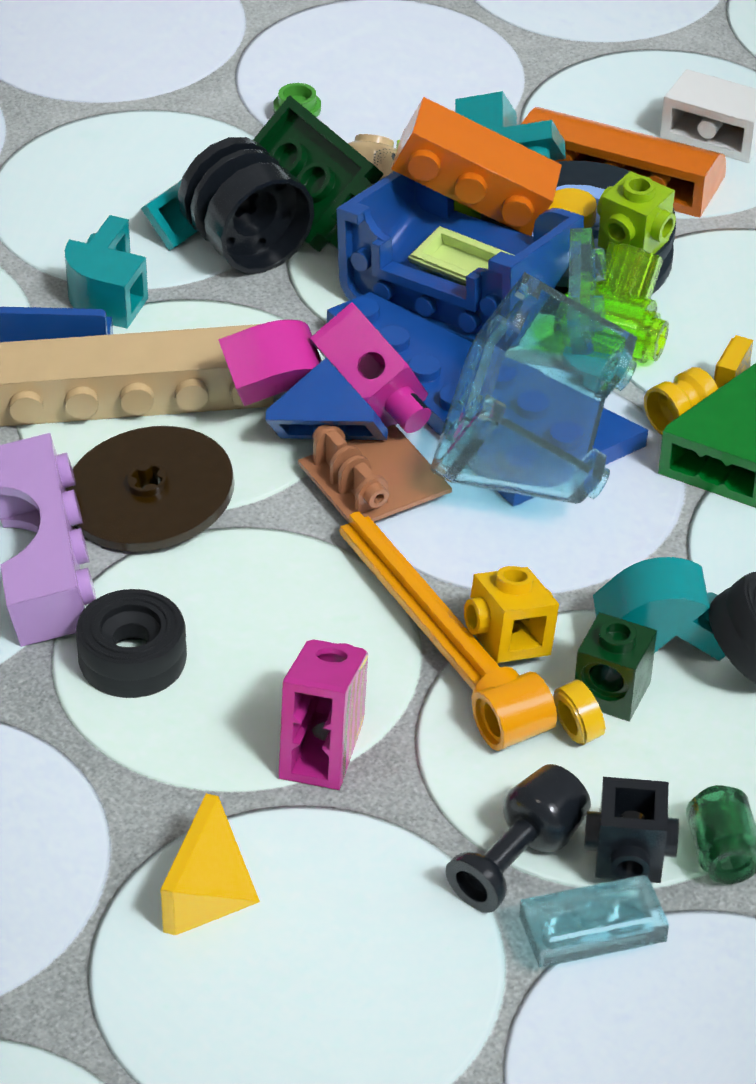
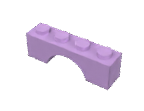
(44, 581)

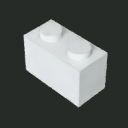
(711, 115)

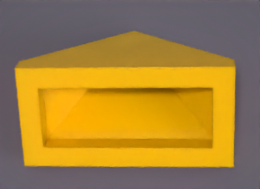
(206, 874)

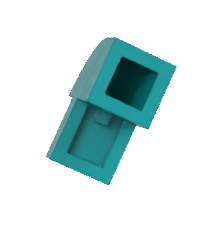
(498, 115)
(106, 273)
(663, 596)

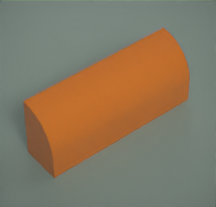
(682, 167)

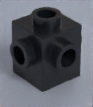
(631, 829)

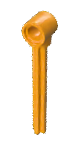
(504, 704)

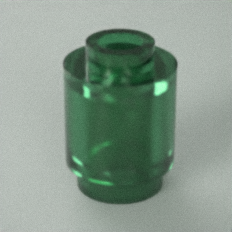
(723, 833)

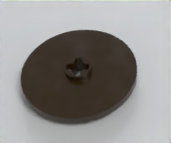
(152, 488)

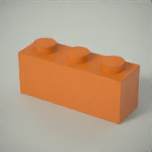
(476, 166)

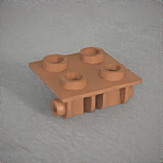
(371, 474)

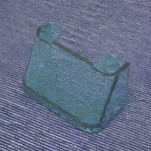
(535, 398)

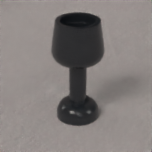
(540, 815)

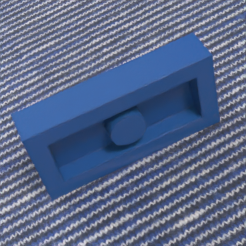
(52, 323)

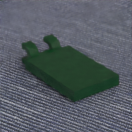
(320, 161)

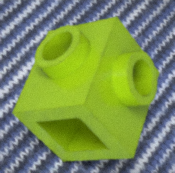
(636, 213)

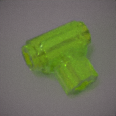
(628, 301)

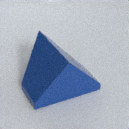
(324, 399)

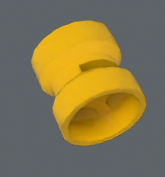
(672, 399)

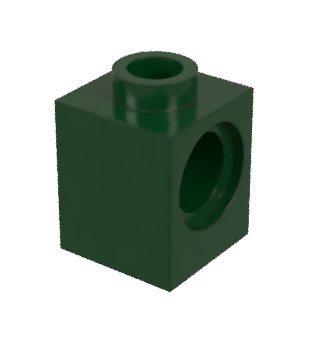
(616, 664)

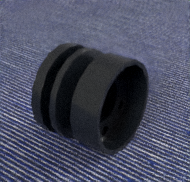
(246, 204)

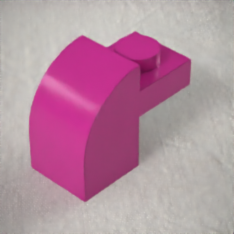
(269, 358)

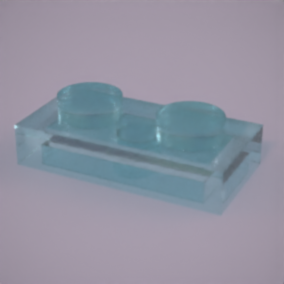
(585, 268)
(593, 920)

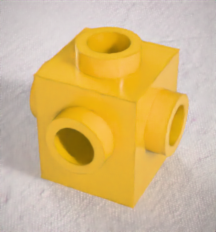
(511, 614)

